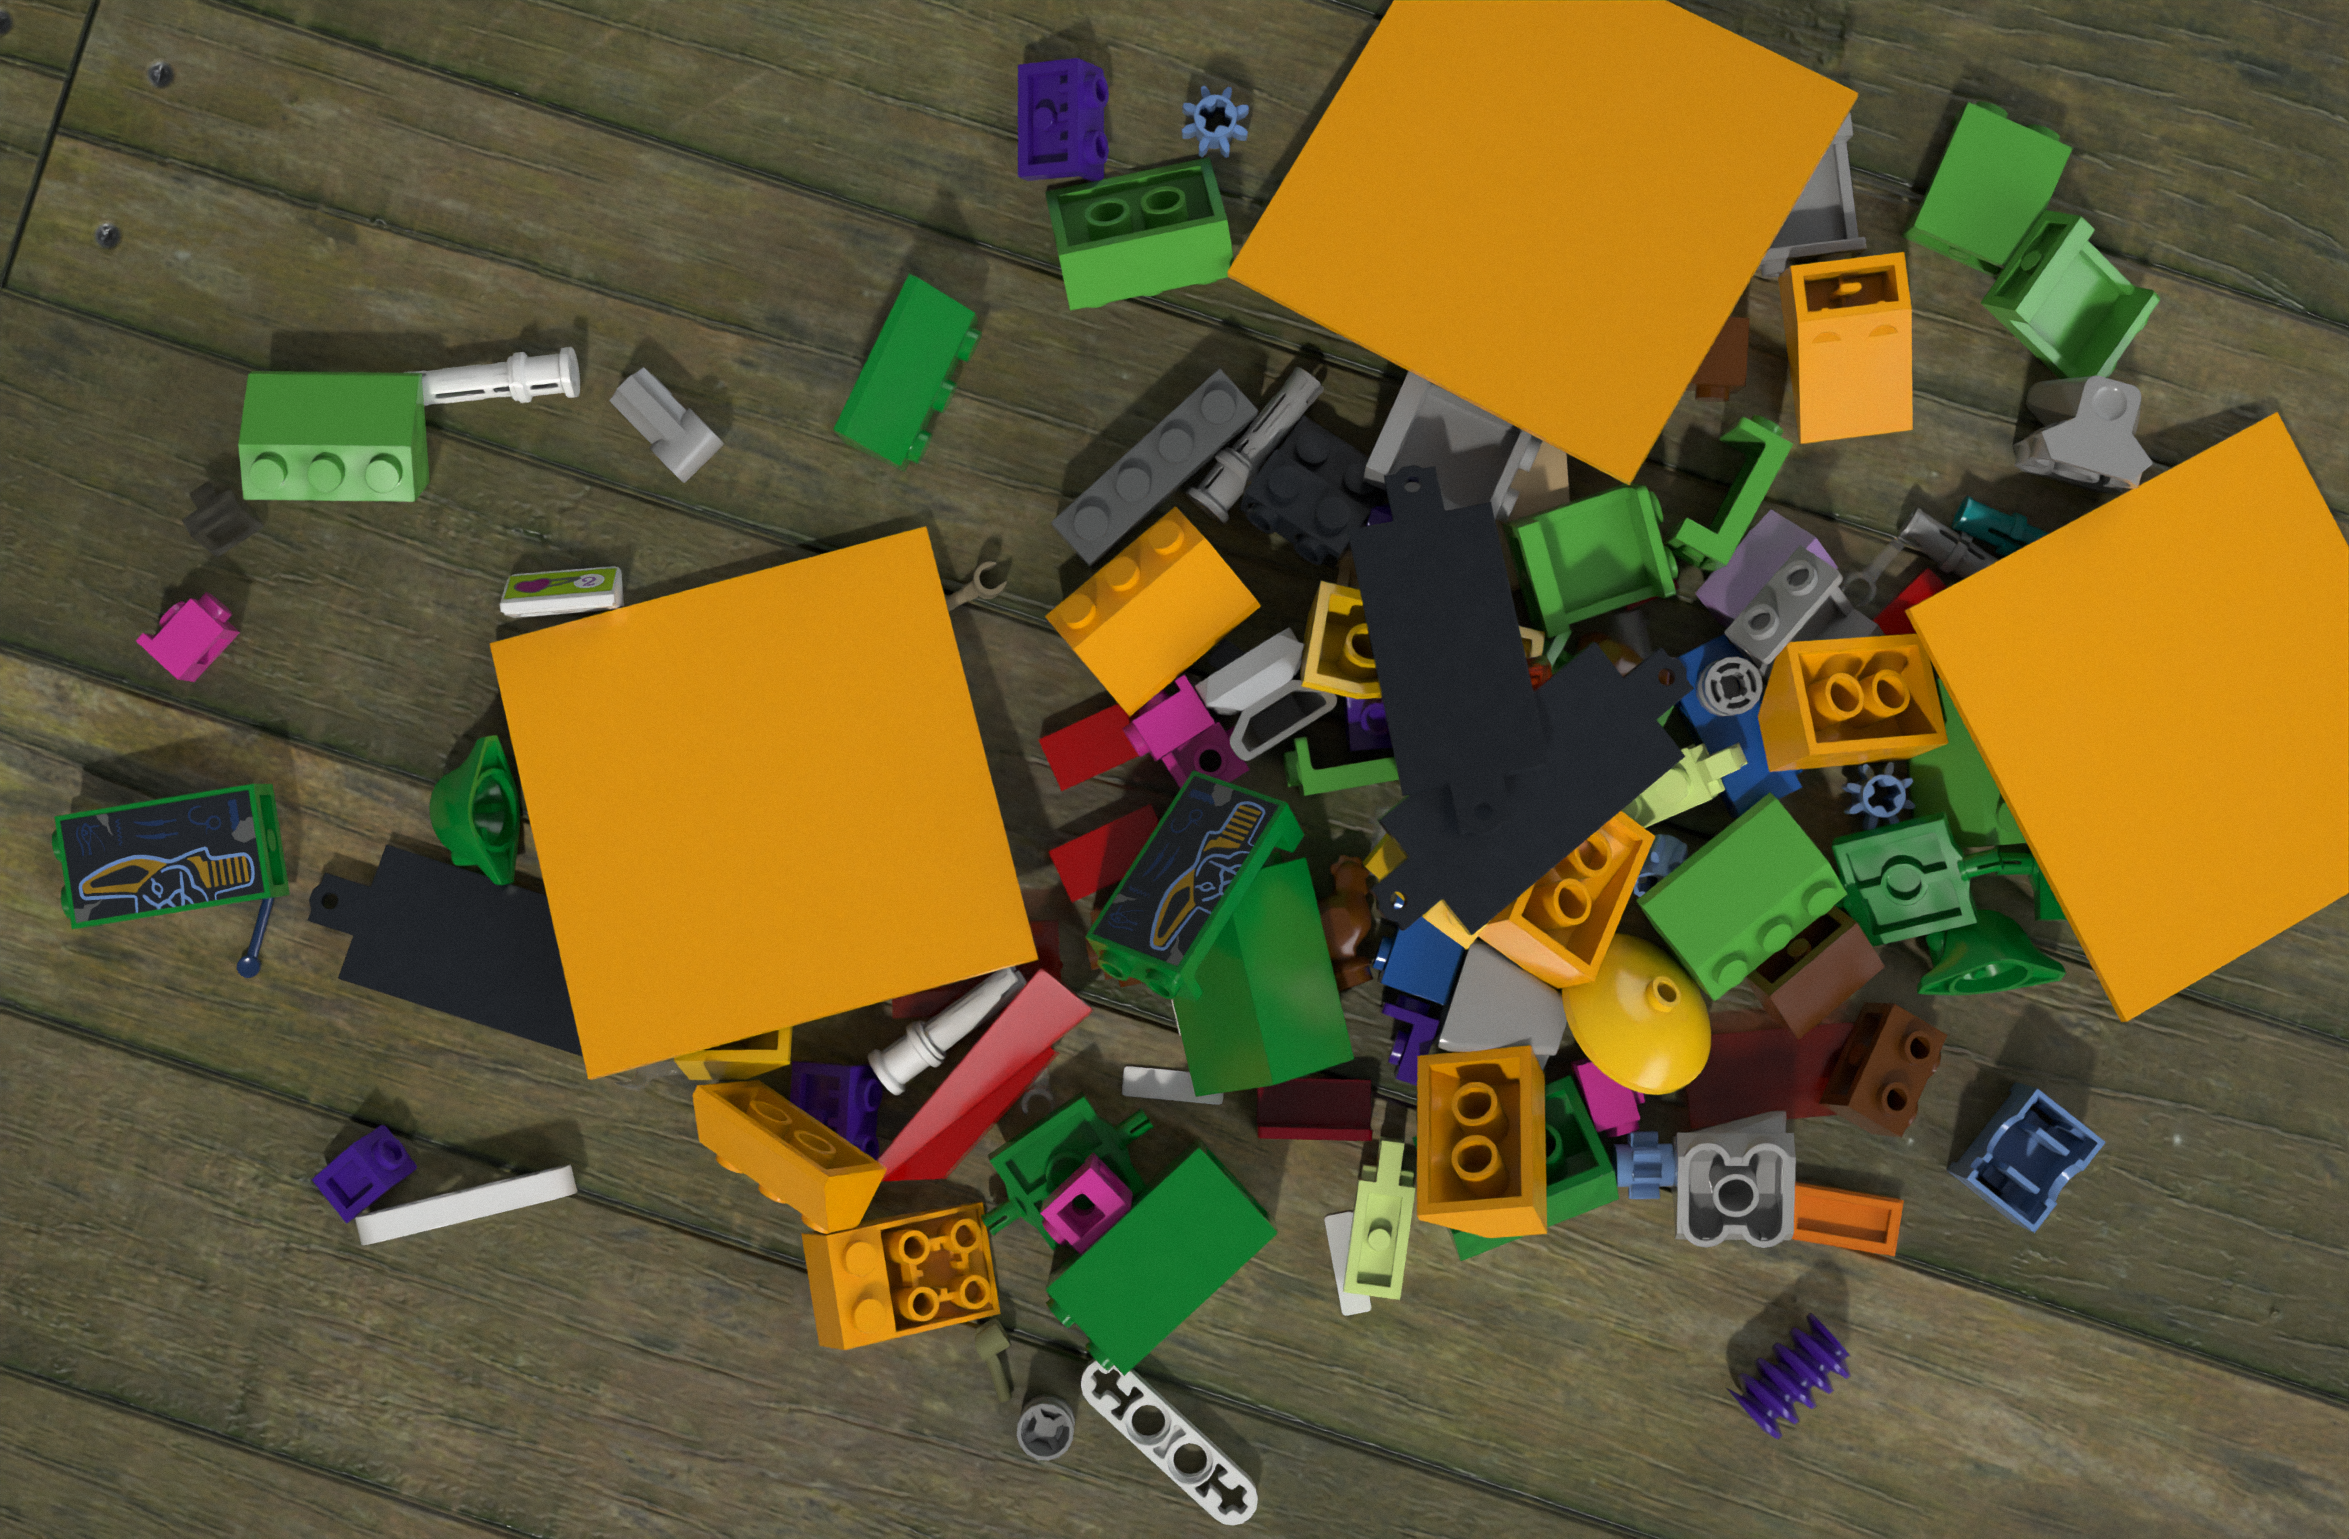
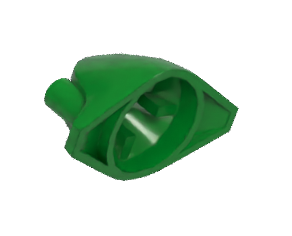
(479, 812)
(1986, 959)

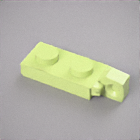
(1686, 784)
(1380, 1225)

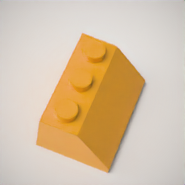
(1153, 611)
(1850, 703)
(1482, 1142)
(787, 1153)

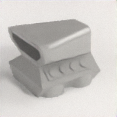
(2085, 434)
(1264, 695)
(1499, 1007)
(1735, 1182)

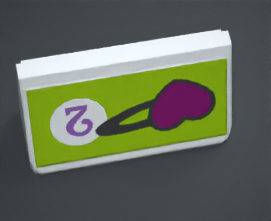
(563, 592)

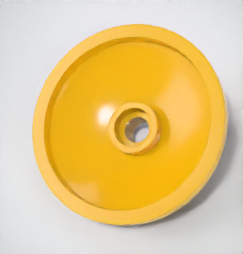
(1641, 1018)

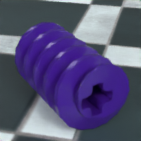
(1792, 1377)

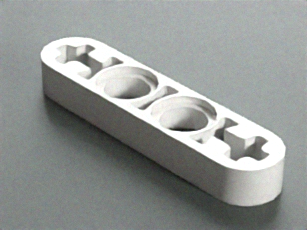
(466, 1204)
(1163, 1445)

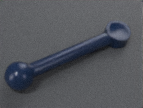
(250, 964)

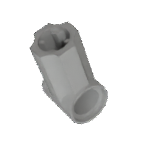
(675, 433)

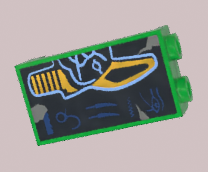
(170, 855)
(1189, 883)

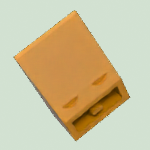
(1849, 346)
(900, 1276)

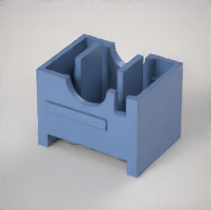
(2026, 1156)

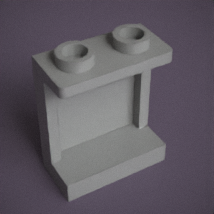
(1823, 218)
(1468, 446)
(1796, 606)

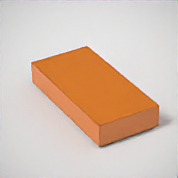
(1846, 1218)

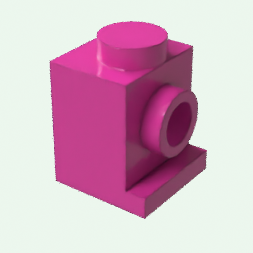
(191, 636)
(1168, 721)
(1186, 757)
(1606, 1101)
(1083, 1227)

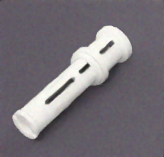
(518, 377)
(927, 1042)

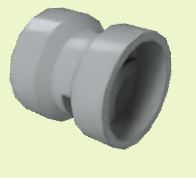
(1720, 691)
(1048, 1436)

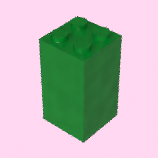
(1266, 991)
(1160, 1258)

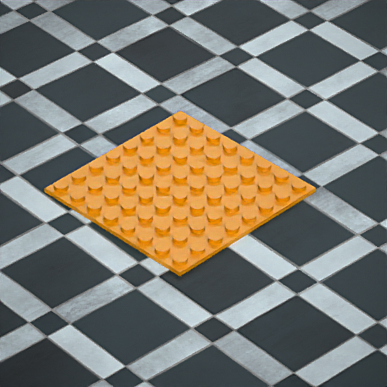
(1546, 205)
(2169, 710)
(761, 803)

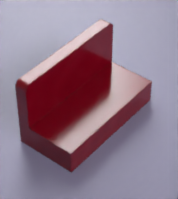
(1315, 1109)

